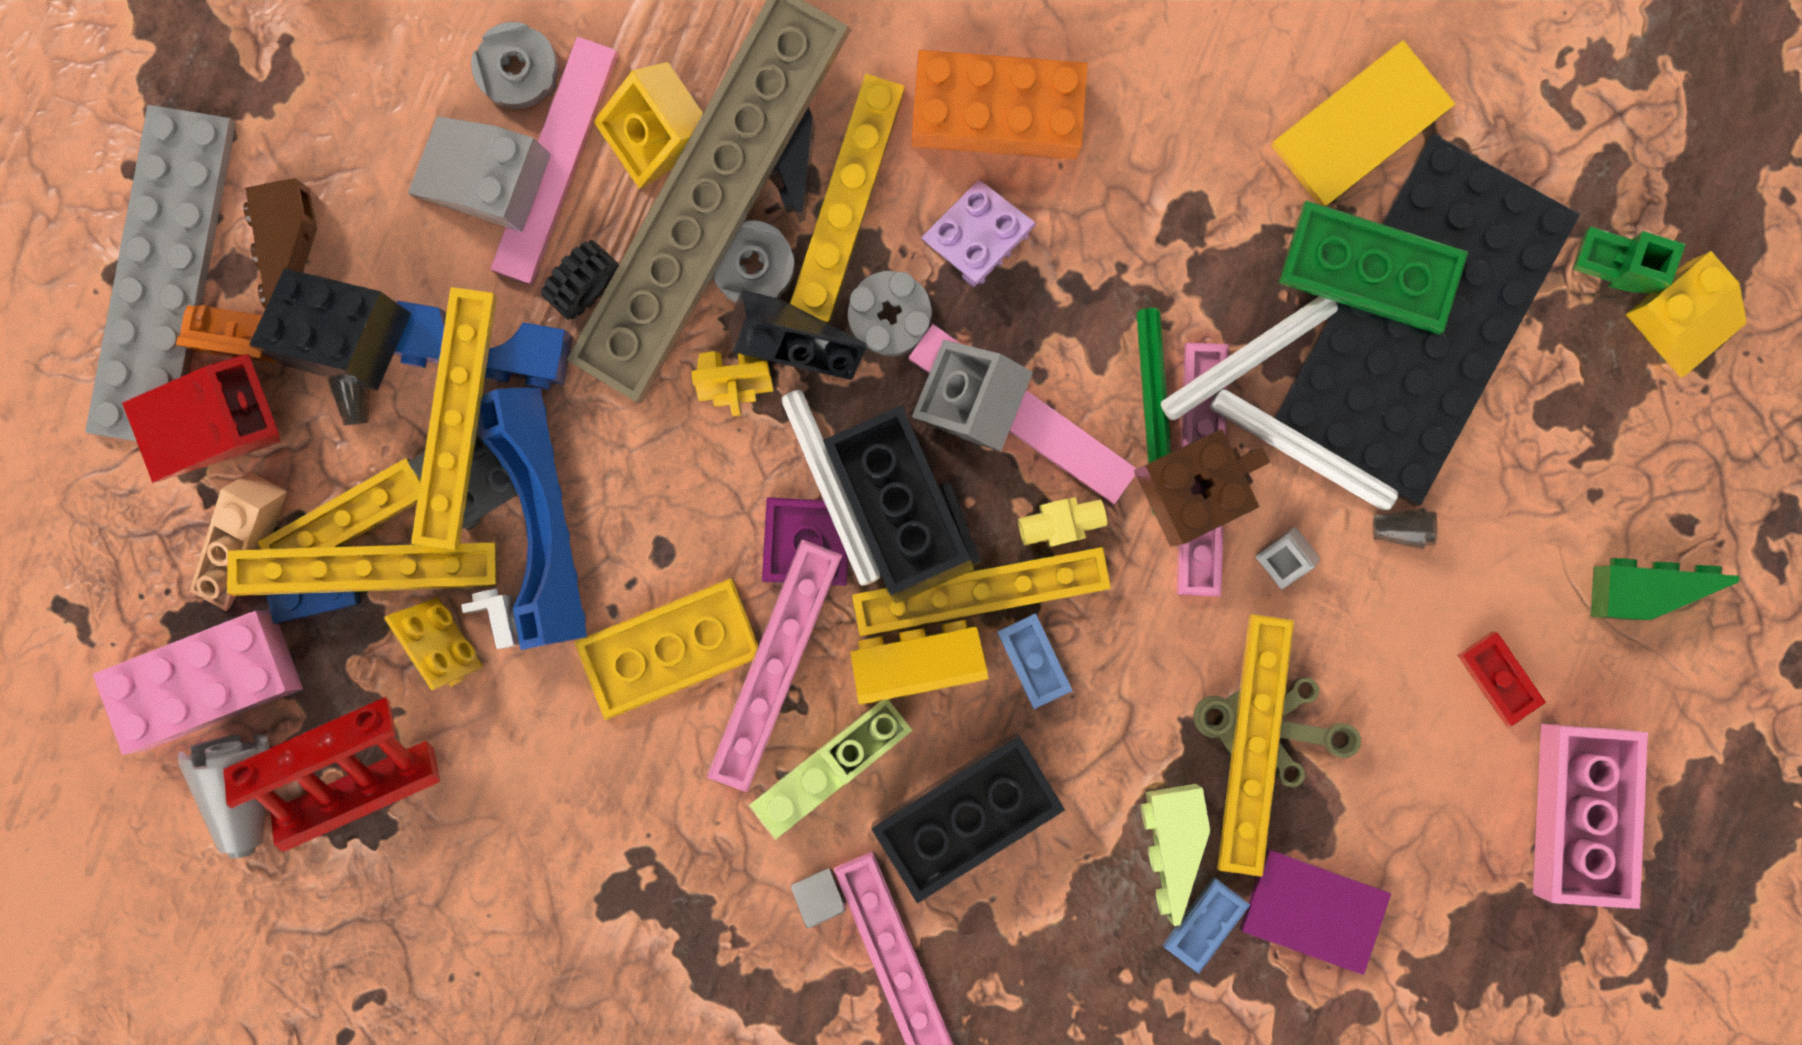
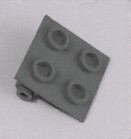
(488, 483)

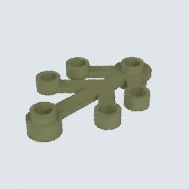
(1225, 728)

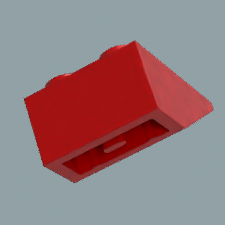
(202, 419)

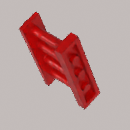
(345, 799)

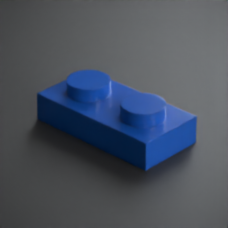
(297, 606)

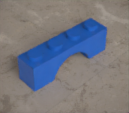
(531, 353)

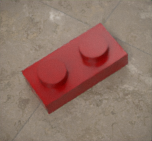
(1501, 678)

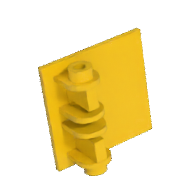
(434, 643)

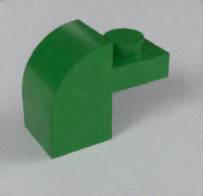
(1629, 265)

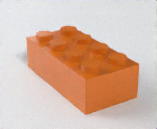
(999, 104)

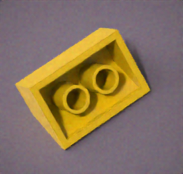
(918, 662)

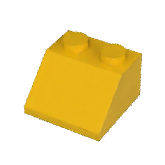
(649, 122)
(1692, 313)

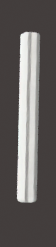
(1248, 357)
(1303, 450)
(830, 487)

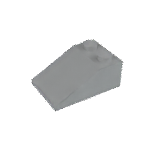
(480, 171)

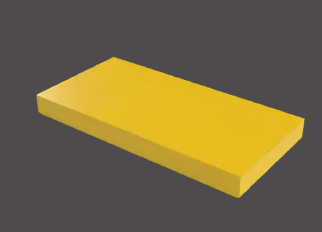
(1362, 124)
(668, 649)

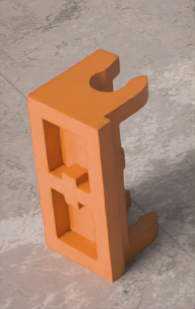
(220, 332)

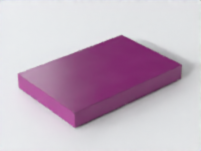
(1315, 912)

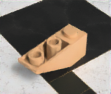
(242, 517)

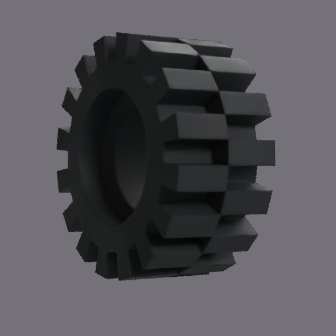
(579, 279)

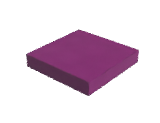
(785, 526)

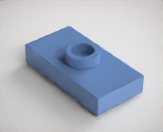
(1206, 925)

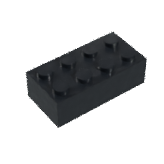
(898, 504)
(967, 817)

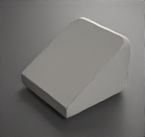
(1288, 558)
(818, 898)

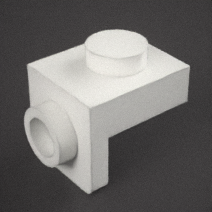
(500, 614)

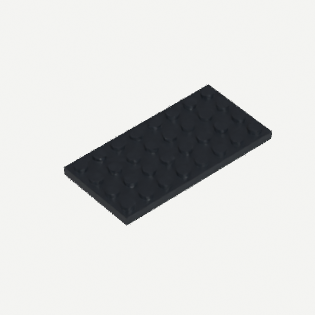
(1400, 393)

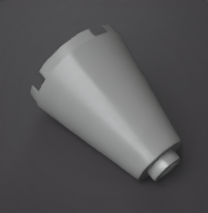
(234, 829)

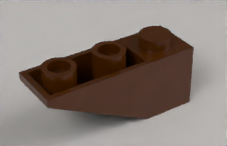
(282, 230)

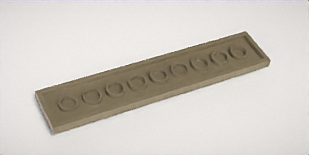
(708, 195)

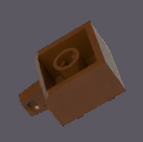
(1223, 483)

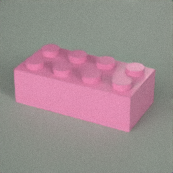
(197, 682)
(1590, 816)

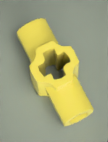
(1062, 522)

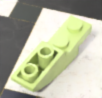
(830, 768)

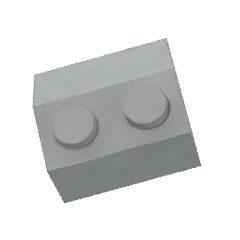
(972, 394)

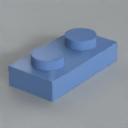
(1034, 661)

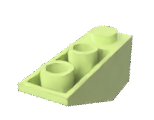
(1180, 836)

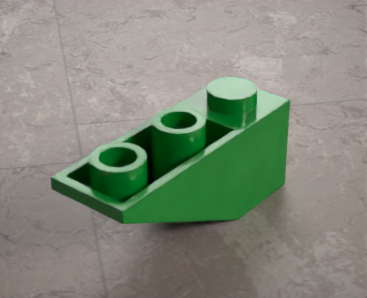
(1648, 593)

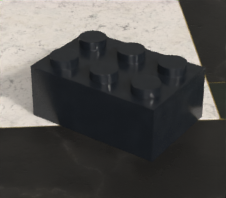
(330, 328)

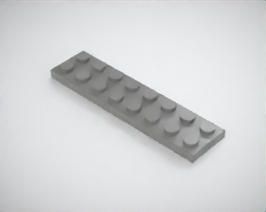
(160, 259)

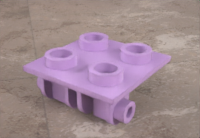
(978, 232)

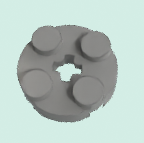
(494, 54)
(773, 253)
(901, 292)

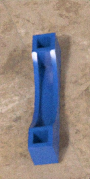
(549, 601)

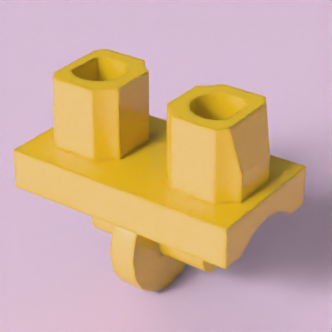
(731, 383)

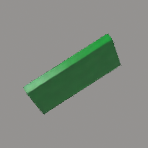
(1373, 267)

